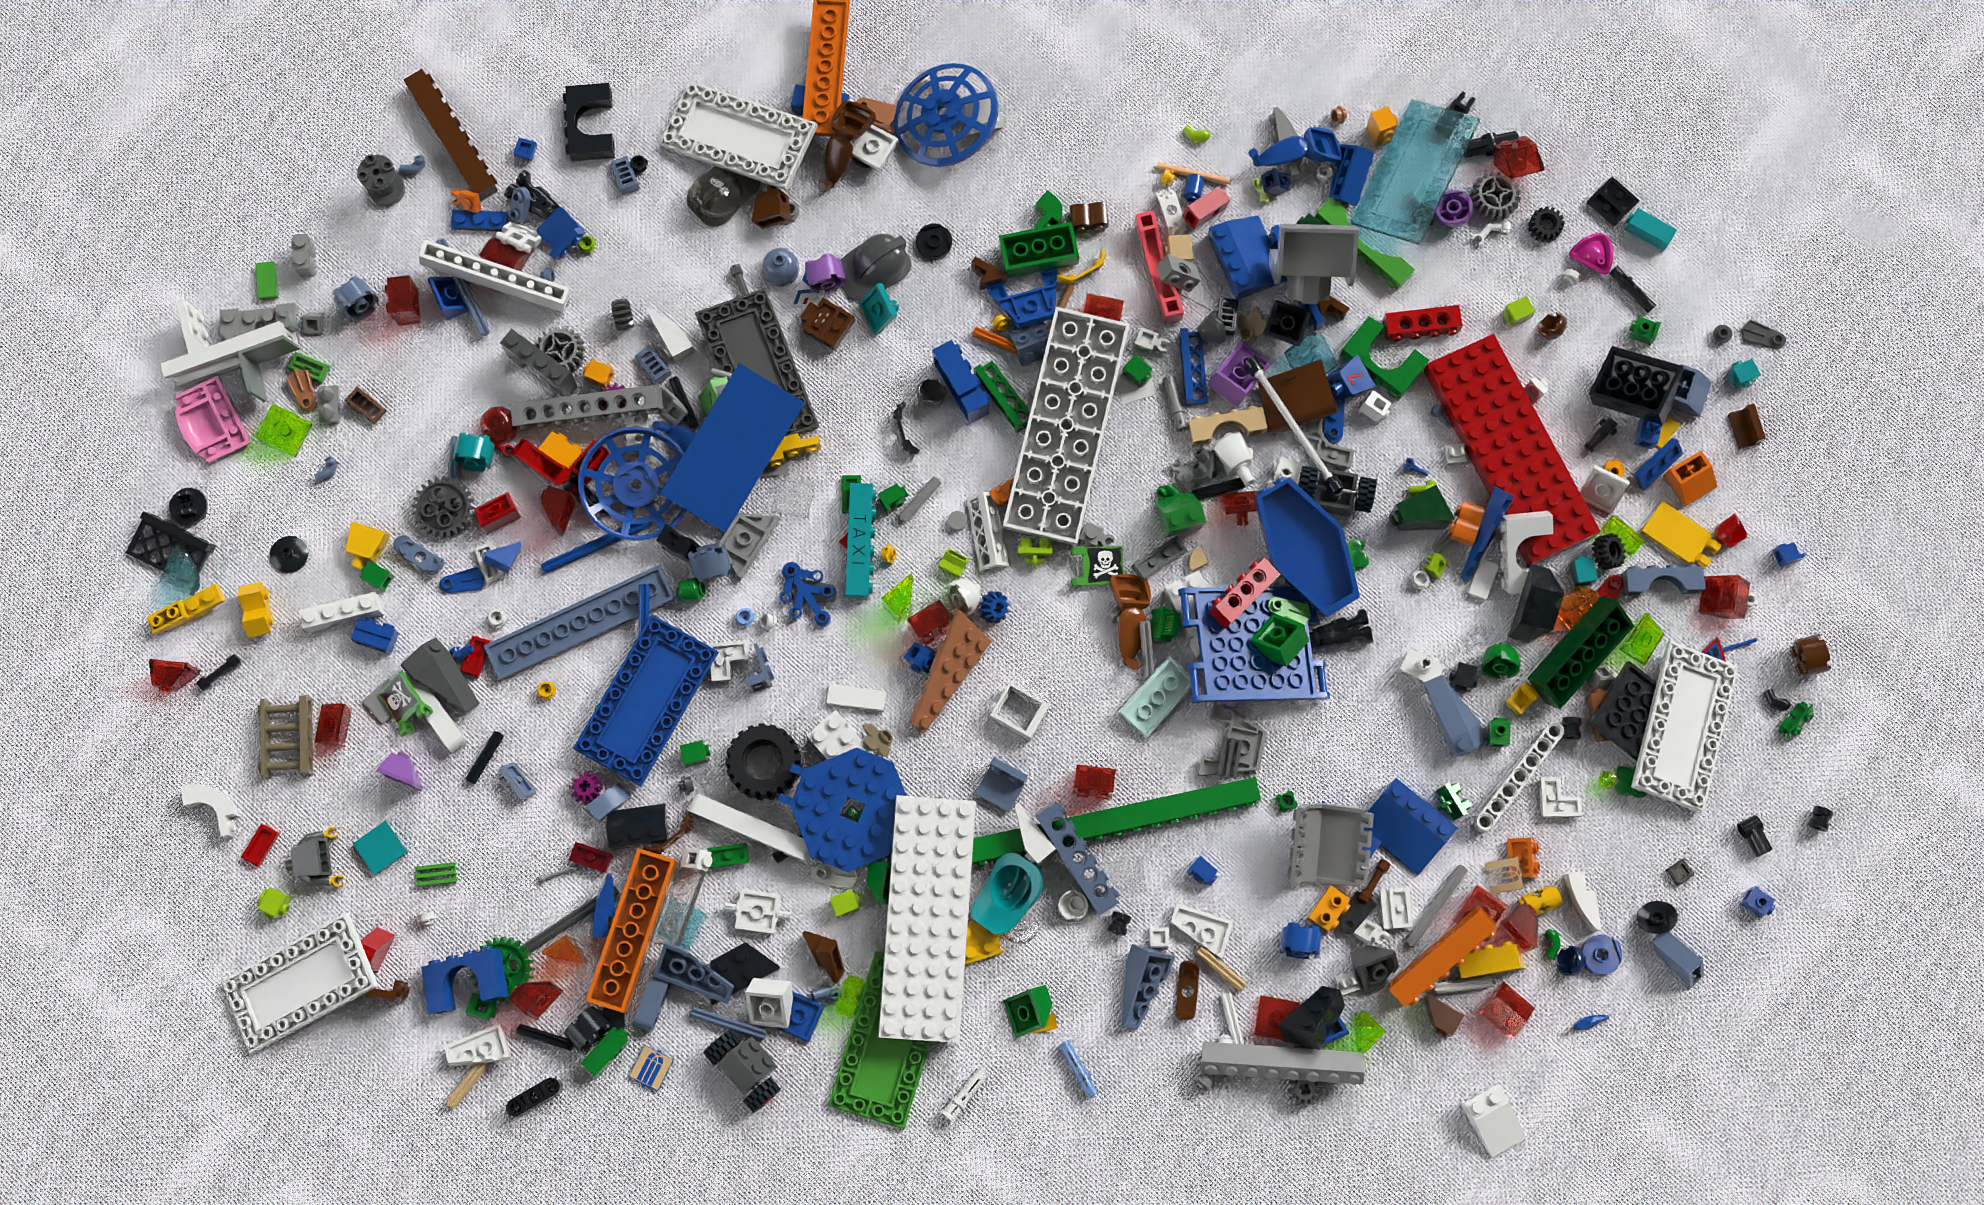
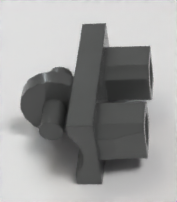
(1204, 466)

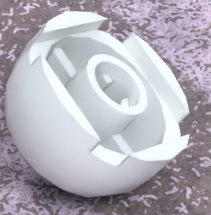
(963, 595)

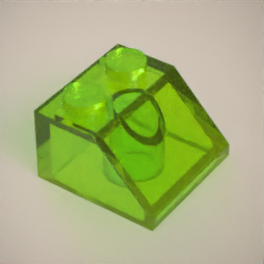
(283, 430)
(900, 599)

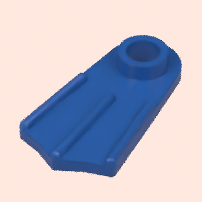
(463, 581)

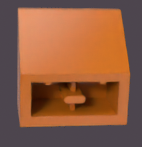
(1692, 478)

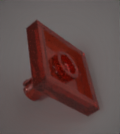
(1239, 503)
(1270, 1014)

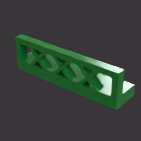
(1000, 398)

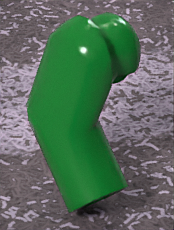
(1167, 491)

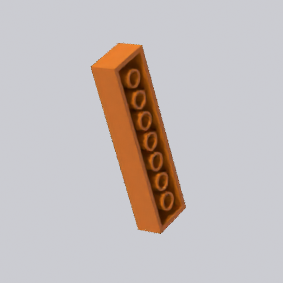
(631, 931)

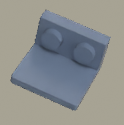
(759, 681)
(1001, 784)

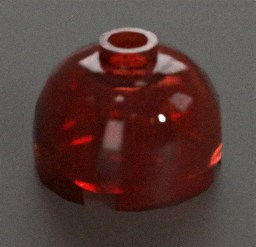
(497, 424)

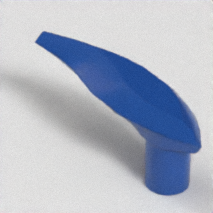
(1589, 1022)

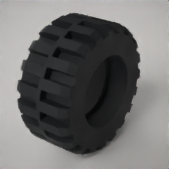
(749, 740)

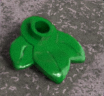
(1358, 557)
(1625, 776)

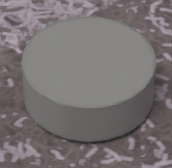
(957, 520)

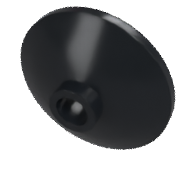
(292, 562)
(1657, 917)

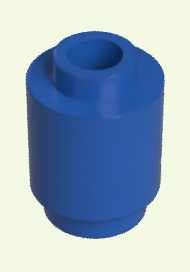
(1193, 187)

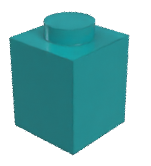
(1583, 571)

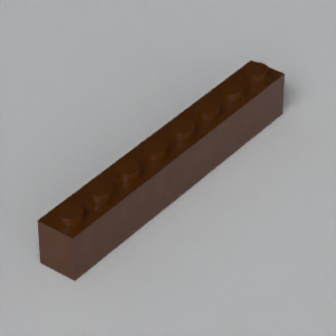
(450, 135)

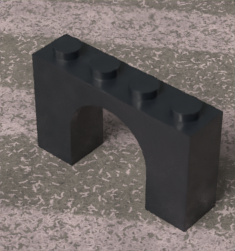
(578, 101)

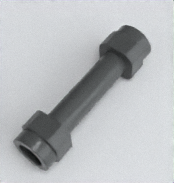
(737, 273)

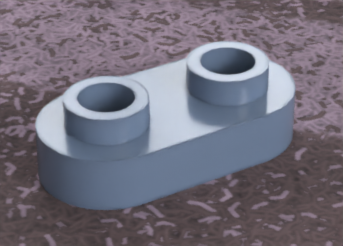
(519, 204)

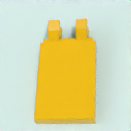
(1680, 535)

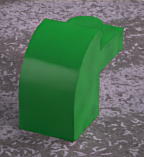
(1050, 208)

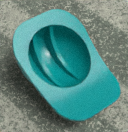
(1008, 893)

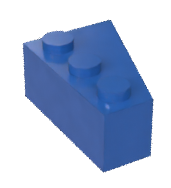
(1350, 174)

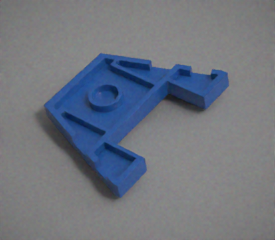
(1029, 306)

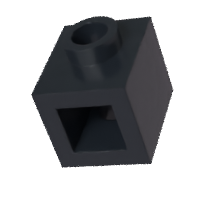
(1463, 677)

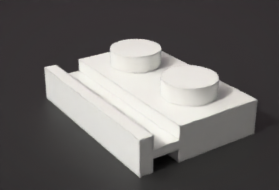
(1395, 908)

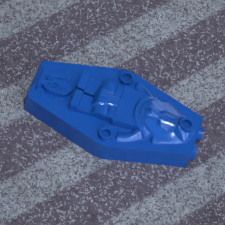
(1306, 546)

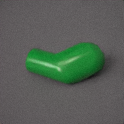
(1555, 943)

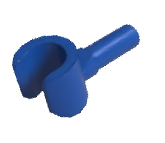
(1413, 467)

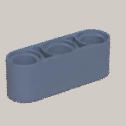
(651, 1003)

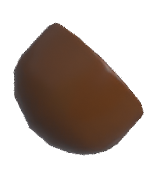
(1552, 326)

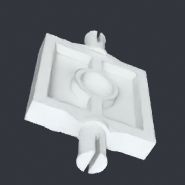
(757, 911)

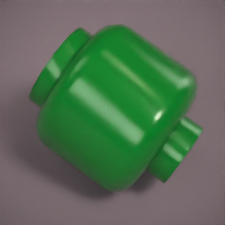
(691, 590)

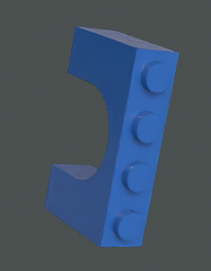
(439, 978)

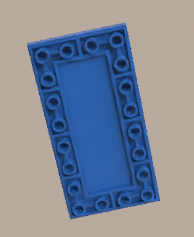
(732, 447)
(646, 700)

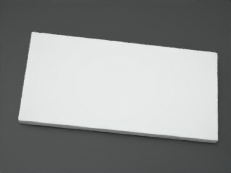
(738, 135)
(1685, 727)
(299, 983)

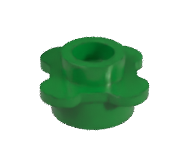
(1289, 795)

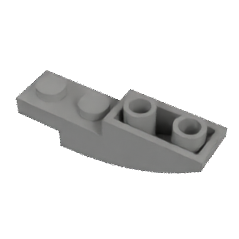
(1282, 130)

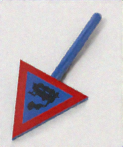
(1715, 650)

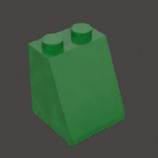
(1180, 514)

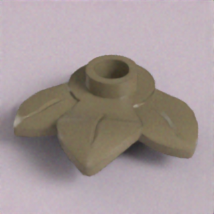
(1251, 325)
(877, 739)

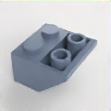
(1691, 391)

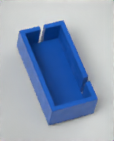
(960, 381)

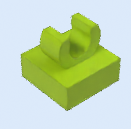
(1436, 565)

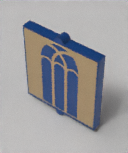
(651, 1068)

